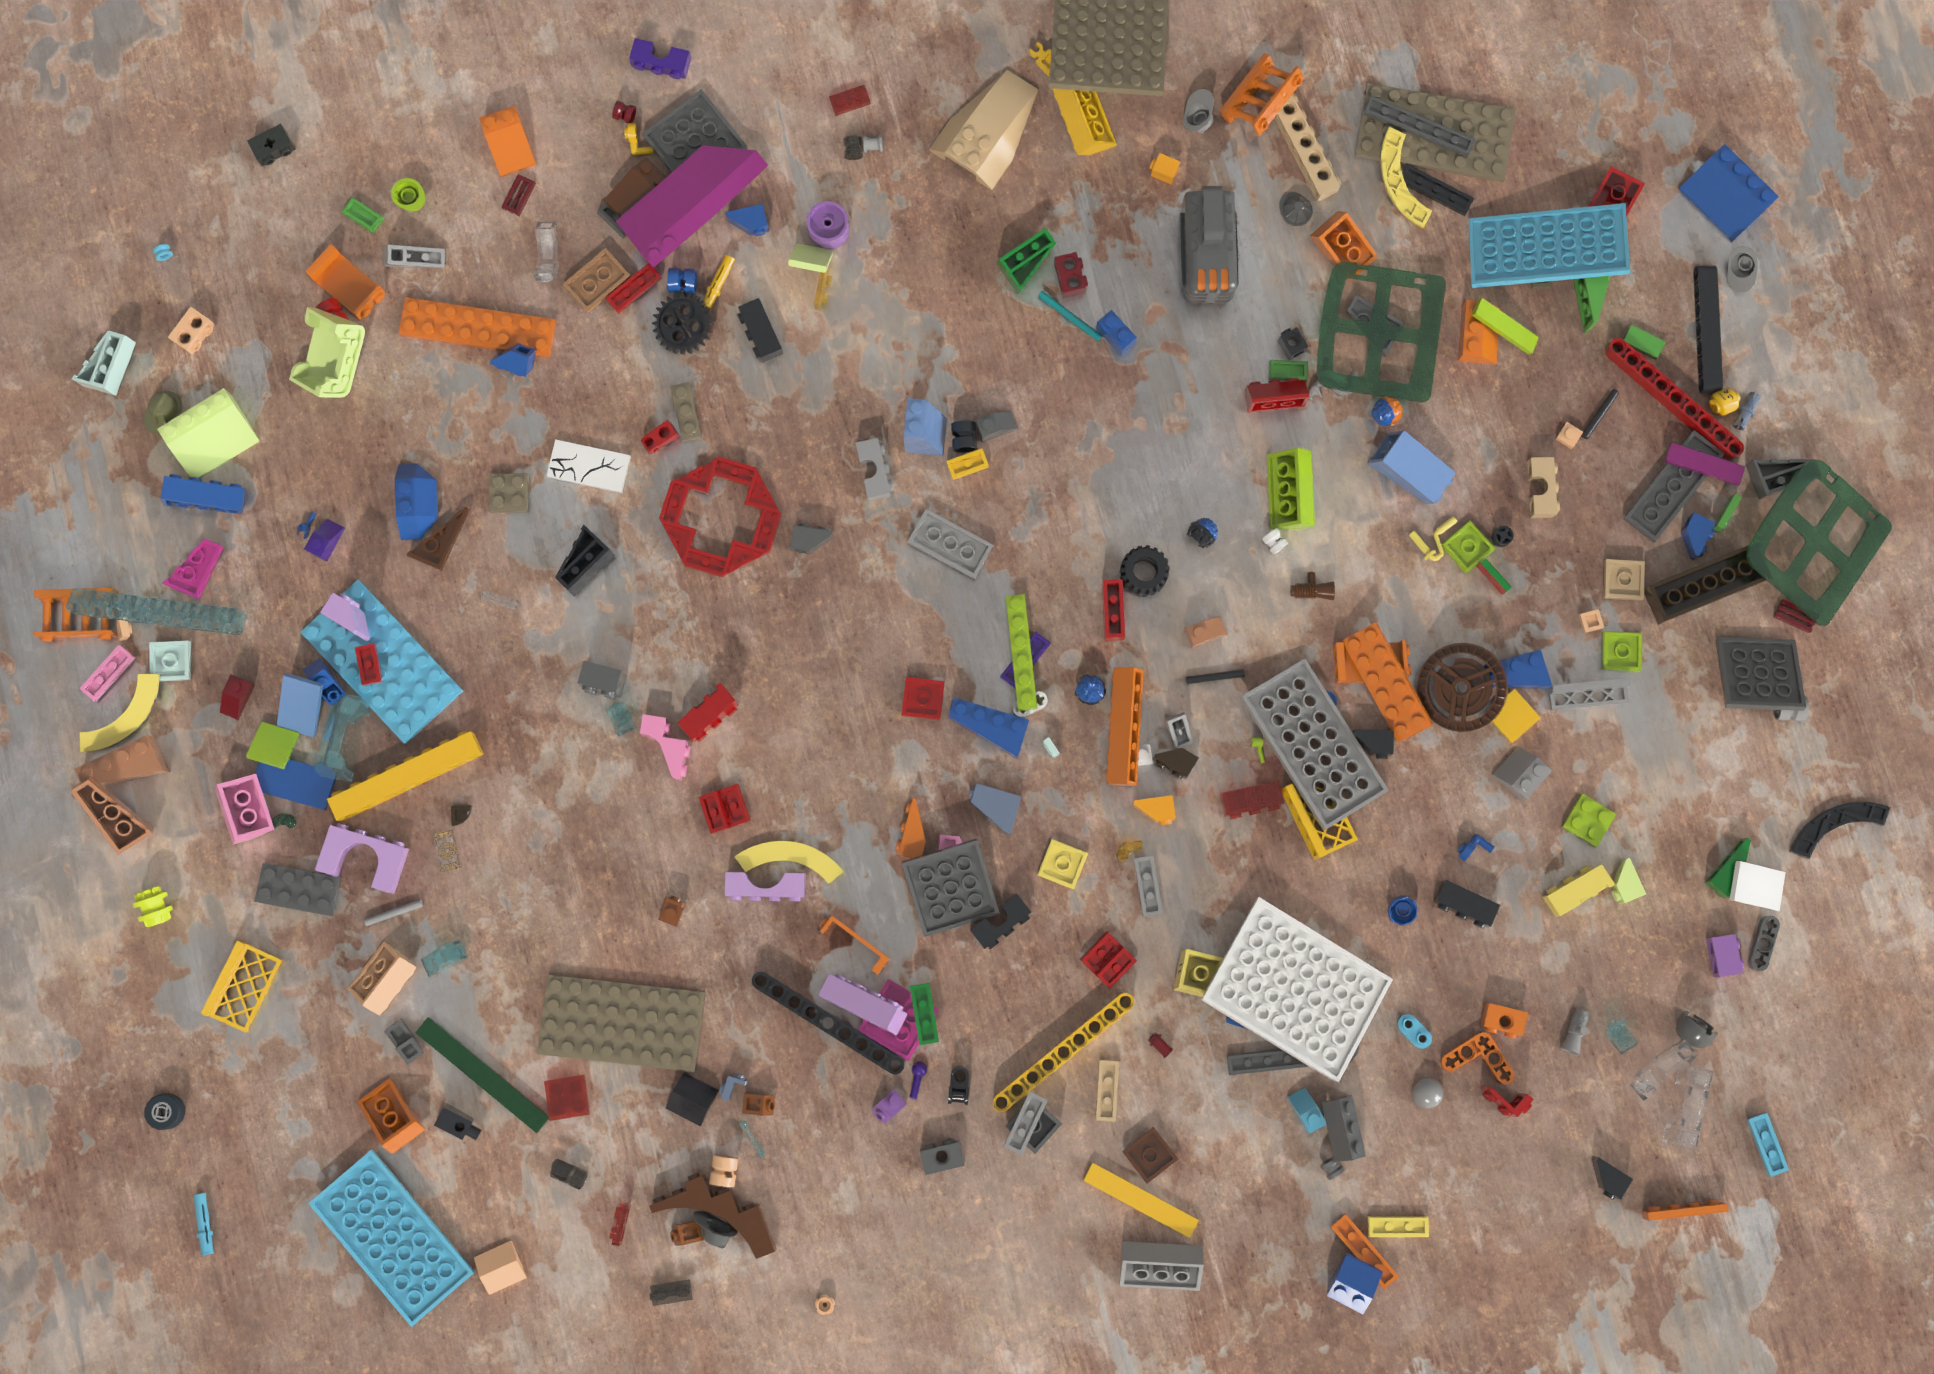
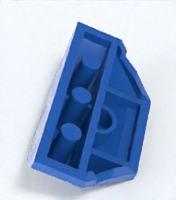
(415, 501)

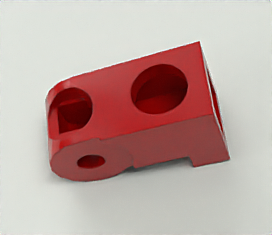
(660, 437)

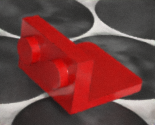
(1518, 1105)

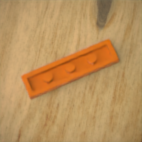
(1693, 1209)
(1363, 1249)

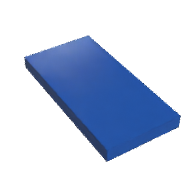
(296, 783)

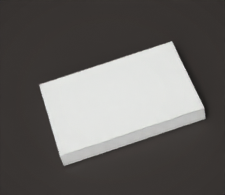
(1757, 886)

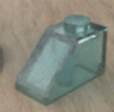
(444, 958)

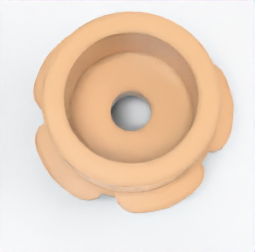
(825, 1299)

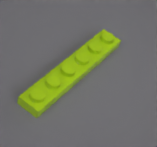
(1021, 652)

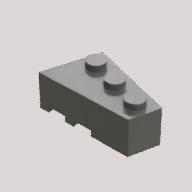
(1773, 475)

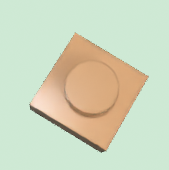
(1569, 435)
(1591, 621)
(123, 629)

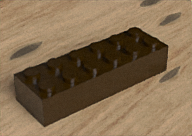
(1701, 585)

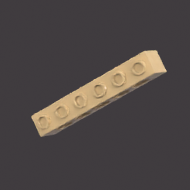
(1320, 188)

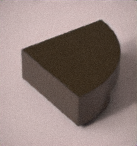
(460, 814)

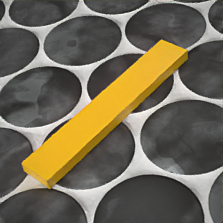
(1141, 1200)

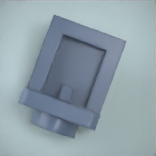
(727, 1088)

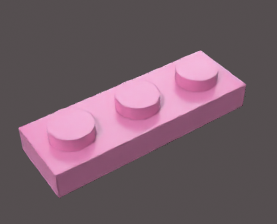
(107, 673)

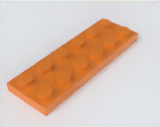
(1387, 682)

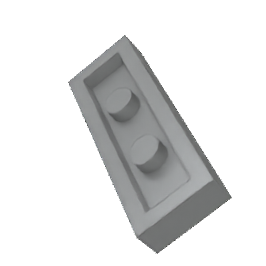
(1148, 886)
(1025, 1123)

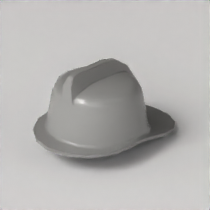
(1199, 111)
(1742, 269)

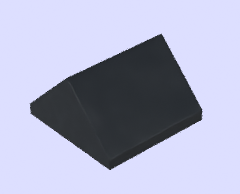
(692, 1099)

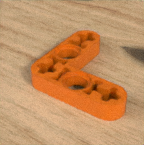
(1477, 1050)

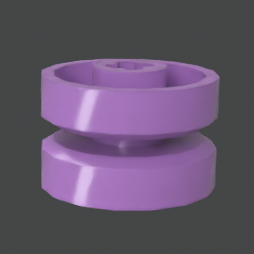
(828, 225)

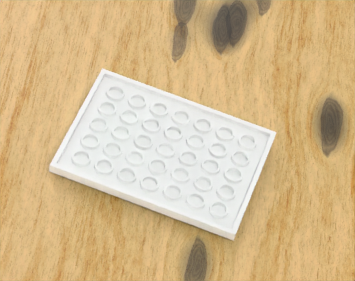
(1297, 989)

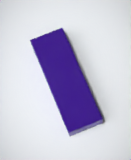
(1038, 647)

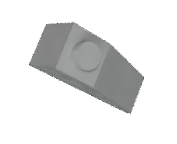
(412, 257)

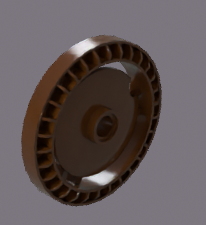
(1478, 687)

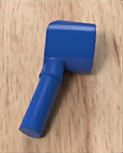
(305, 527)

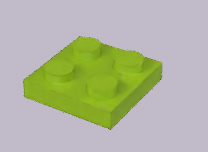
(1588, 820)

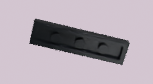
(1437, 190)

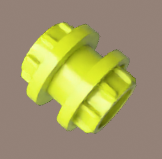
(152, 906)

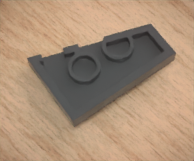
(1363, 310)

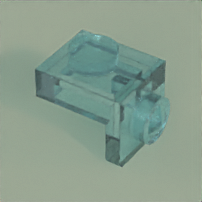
(620, 718)
(1620, 1036)

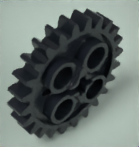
(697, 313)

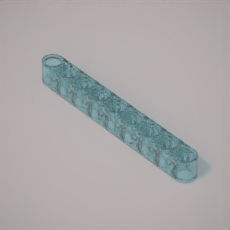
(156, 611)

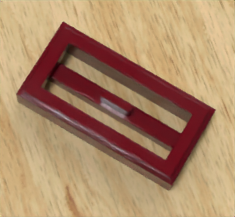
(518, 211)
(1780, 608)

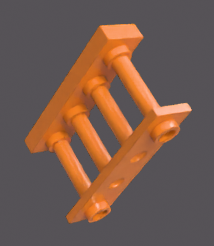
(1254, 81)
(47, 597)

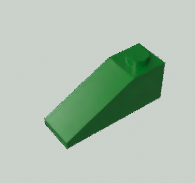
(1722, 877)

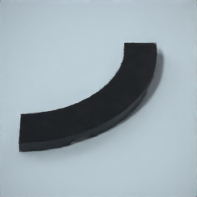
(1834, 817)

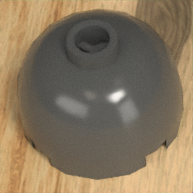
(1695, 1030)

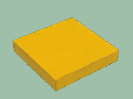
(1515, 717)

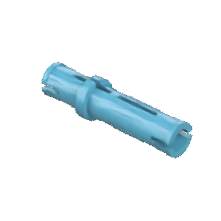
(203, 1224)

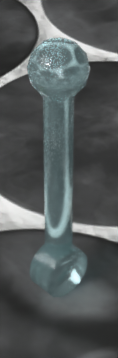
(761, 1153)

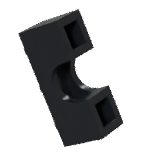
(1016, 913)

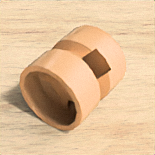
(723, 1171)

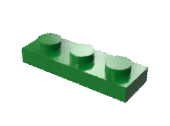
(924, 1013)

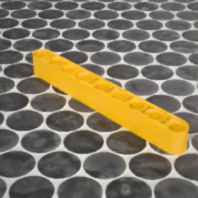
(1072, 1047)

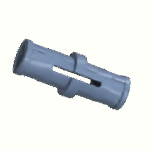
(1746, 411)

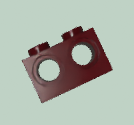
(1066, 275)

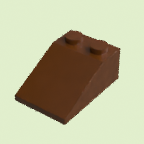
(634, 186)

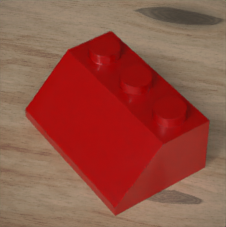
(1276, 395)

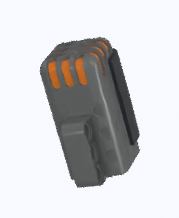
(1208, 245)

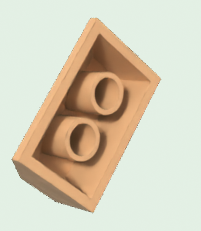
(381, 978)

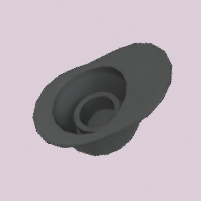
(714, 1229)

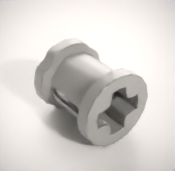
(872, 143)

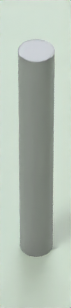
(393, 912)

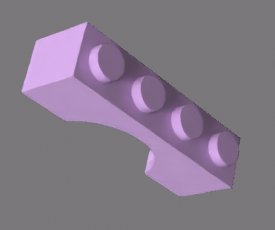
(791, 886)

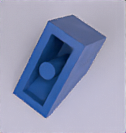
(749, 219)

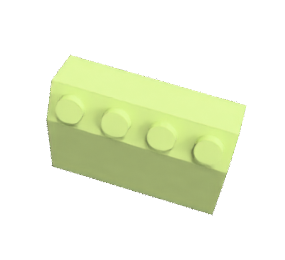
(208, 434)

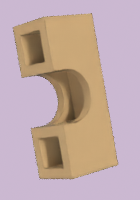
(1543, 470)

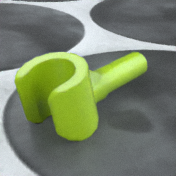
(1258, 742)

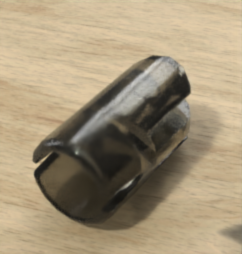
(568, 1173)

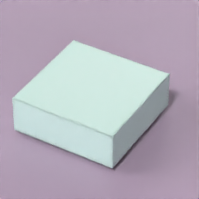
(1050, 747)

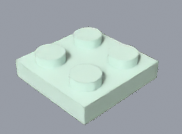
(170, 660)

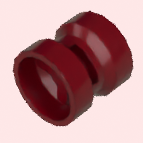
(624, 112)

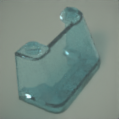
(328, 759)

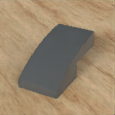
(404, 1041)

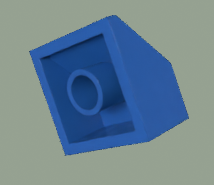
(1354, 1283)

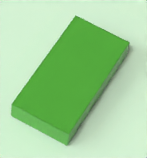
(362, 215)
(1644, 342)
(1284, 370)
(1727, 512)

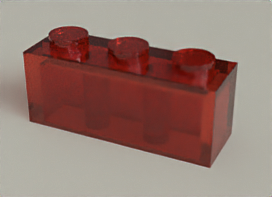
(1252, 800)

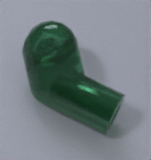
(284, 819)

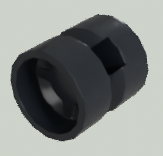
(964, 436)

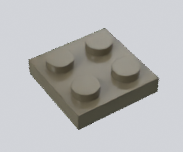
(509, 493)

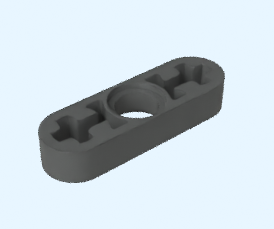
(1756, 947)

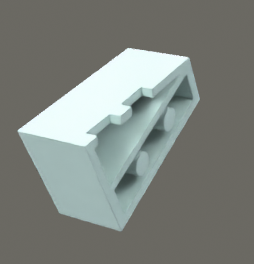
(107, 364)

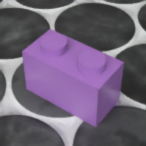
(1724, 955)

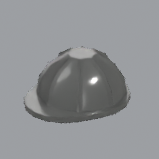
(1295, 209)

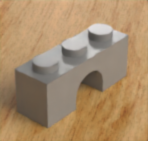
(871, 453)

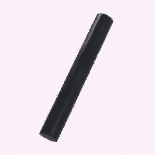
(1600, 413)
(1215, 676)

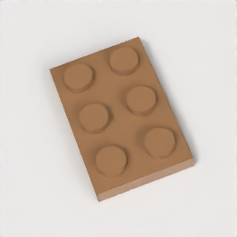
(596, 280)

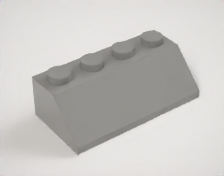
(1161, 1265)

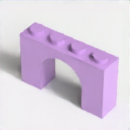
(341, 840)

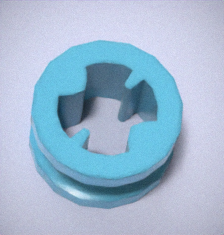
(162, 252)

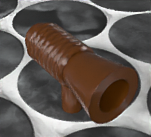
(1313, 590)

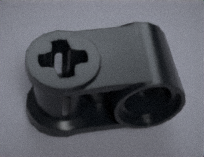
(959, 1087)

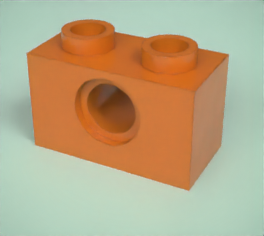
(1492, 1015)

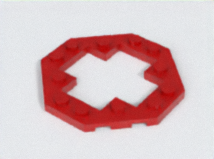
(739, 553)

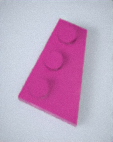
(196, 570)

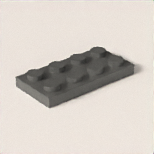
(297, 889)

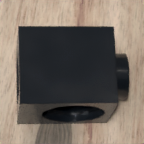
(1292, 351)

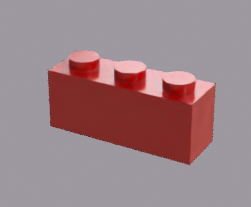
(1113, 610)

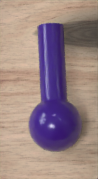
(919, 1070)

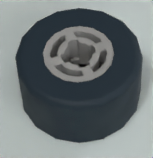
(171, 1107)

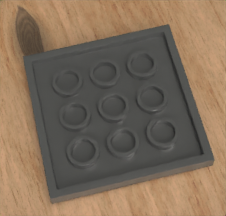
(688, 128)
(1760, 673)
(950, 887)

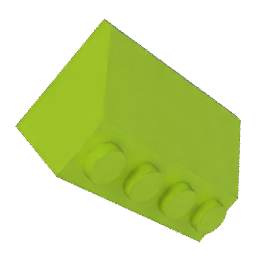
(1290, 489)

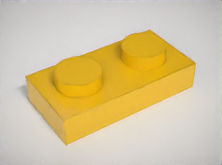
(967, 464)

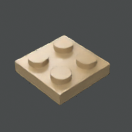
(1624, 579)

